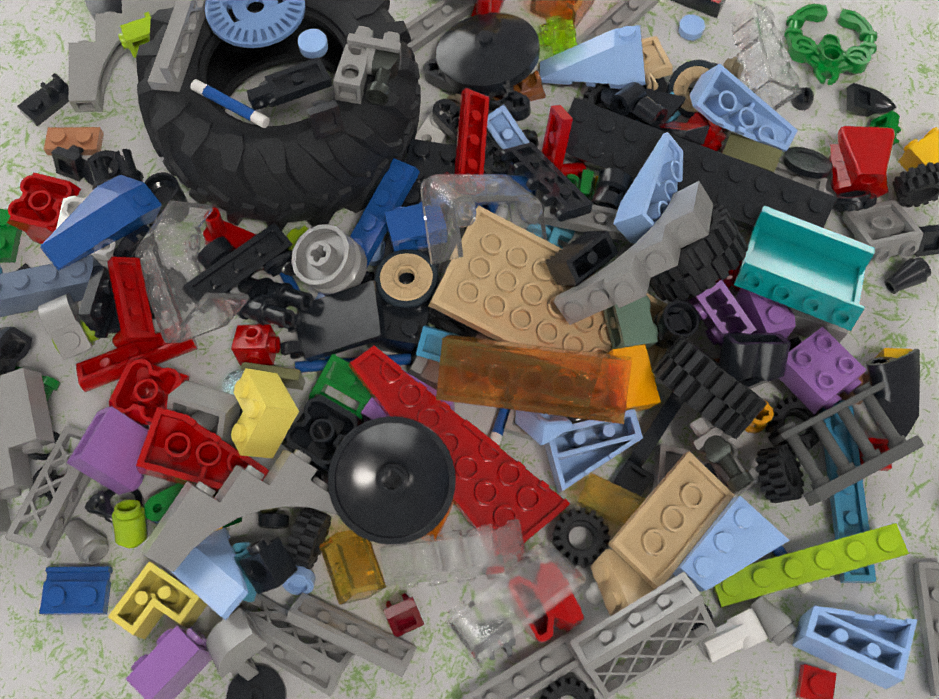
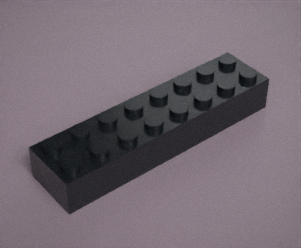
(406, 324)

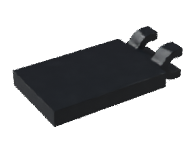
(337, 323)

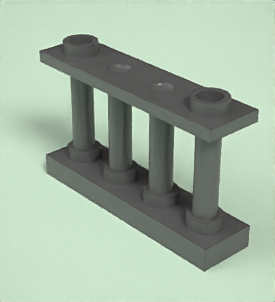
(847, 472)

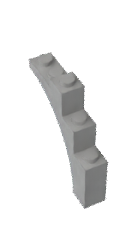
(94, 61)
(658, 250)
(23, 431)
(198, 514)

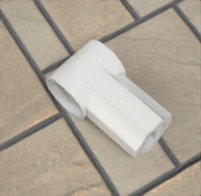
(738, 633)

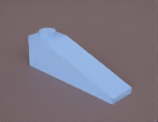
(605, 59)
(737, 108)
(651, 190)
(214, 574)

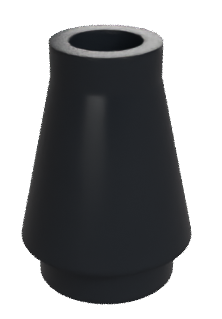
(908, 275)

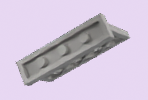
(641, 623)

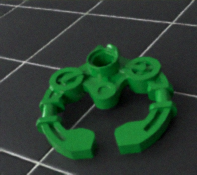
(828, 57)

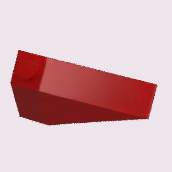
(186, 451)

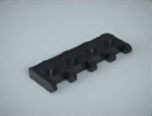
(548, 180)

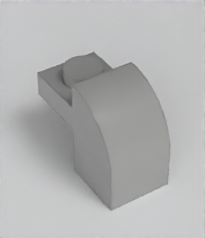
(64, 325)
(233, 645)

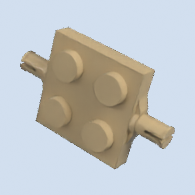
(655, 62)

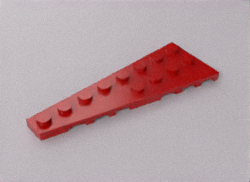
(488, 480)

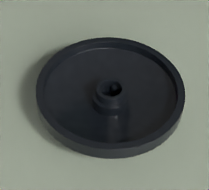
(488, 52)
(392, 480)

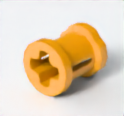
(764, 417)

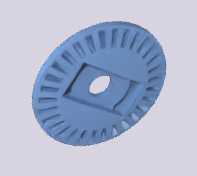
(254, 29)

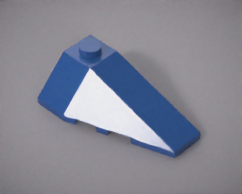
(101, 219)

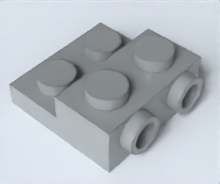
(886, 229)

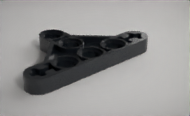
(515, 102)

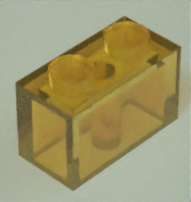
(609, 500)
(352, 567)

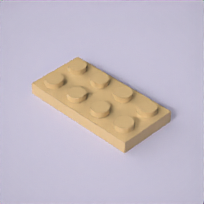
(671, 520)

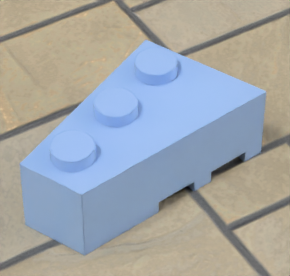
(588, 447)
(730, 544)
(858, 643)

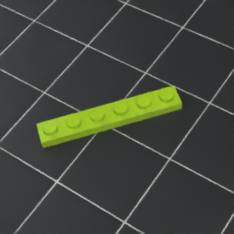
(812, 564)

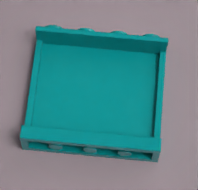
(805, 267)

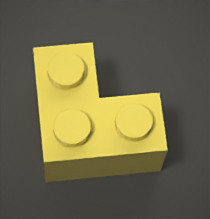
(265, 414)
(152, 596)

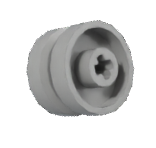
(328, 260)

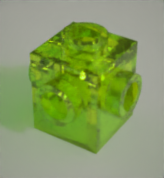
(564, 38)

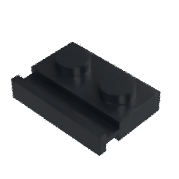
(98, 302)

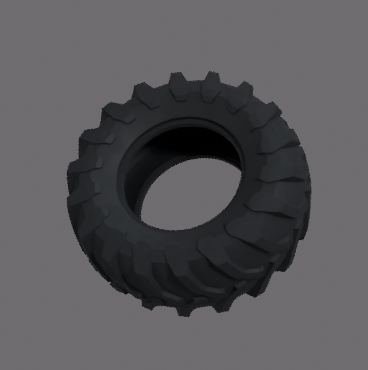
(281, 169)

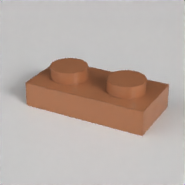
(85, 137)

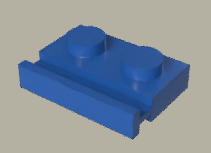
(76, 591)

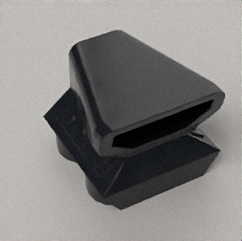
(320, 431)

